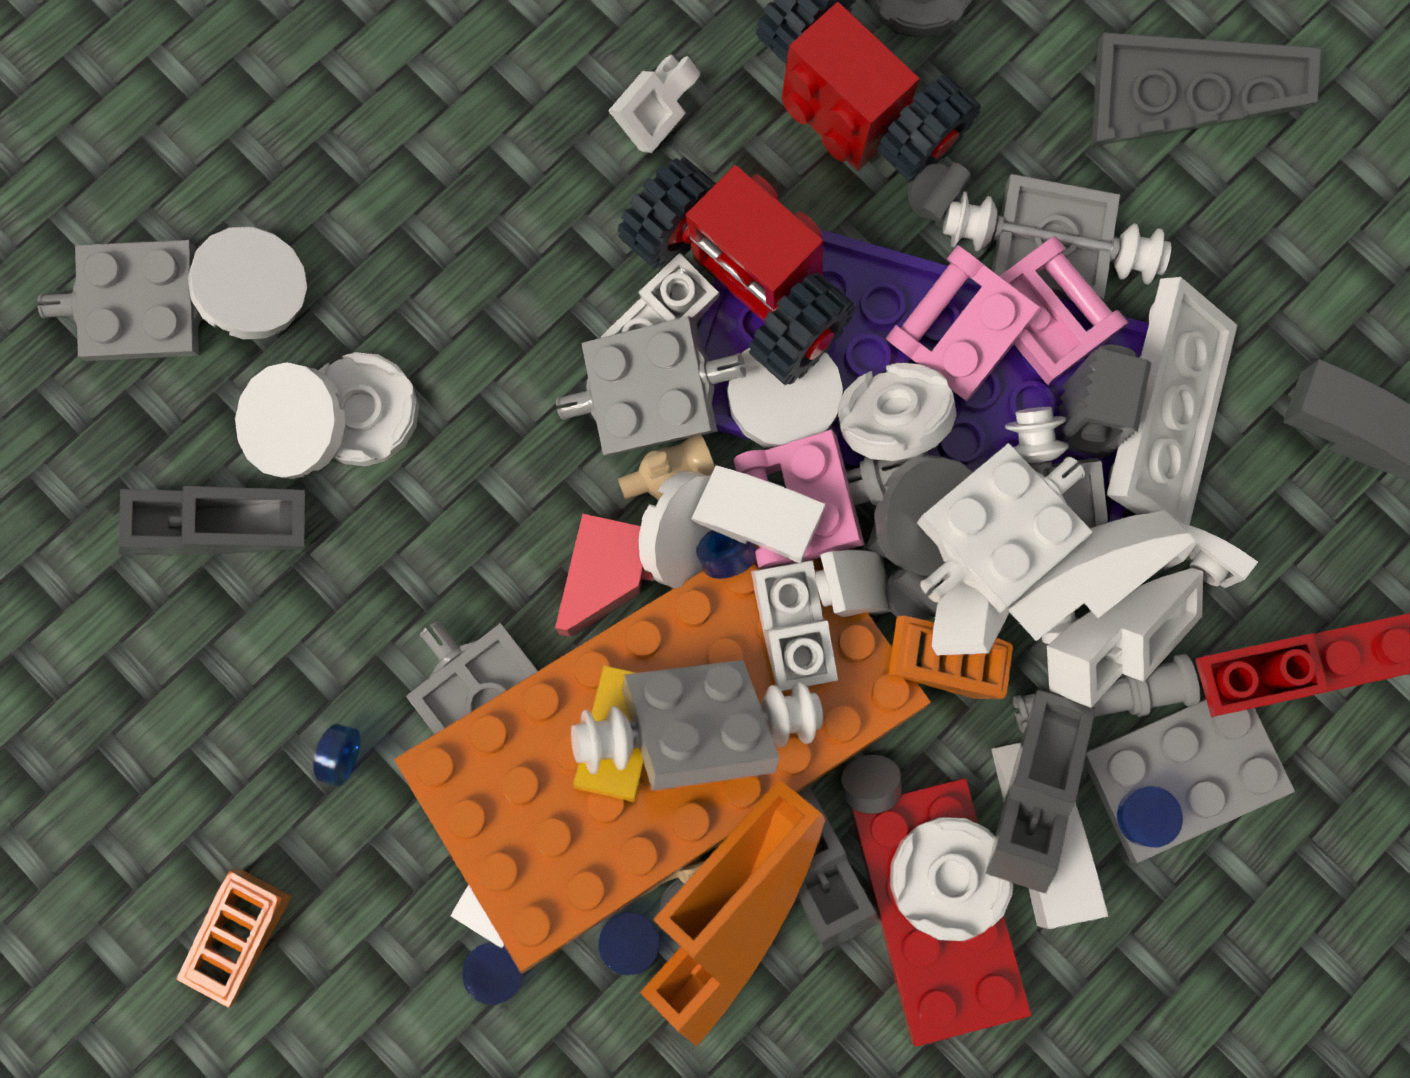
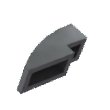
(1353, 416)
(210, 521)
(1041, 792)
(831, 890)

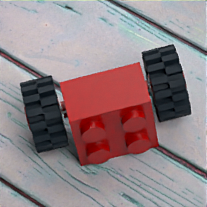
(859, 90)
(752, 250)

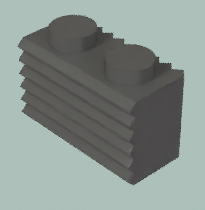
(1103, 401)

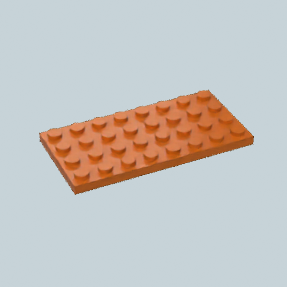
(568, 858)

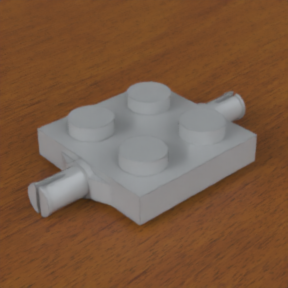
(130, 301)
(650, 386)
(467, 675)

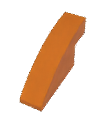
(733, 911)

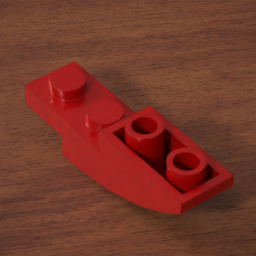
(1305, 665)

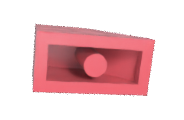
(601, 573)

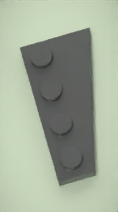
(1185, 84)

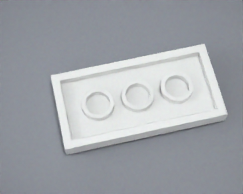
(1189, 359)

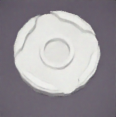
(247, 282)
(377, 407)
(780, 412)
(897, 412)
(289, 420)
(668, 533)
(943, 880)

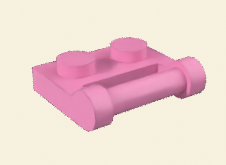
(977, 336)
(1055, 337)
(815, 470)

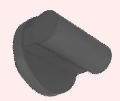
(935, 189)
(907, 597)

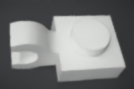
(650, 103)

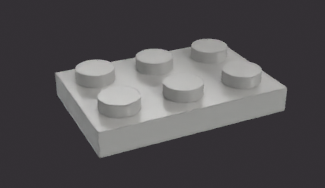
(1206, 762)

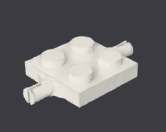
(1003, 528)

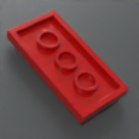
(941, 983)

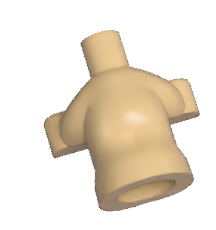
(664, 463)

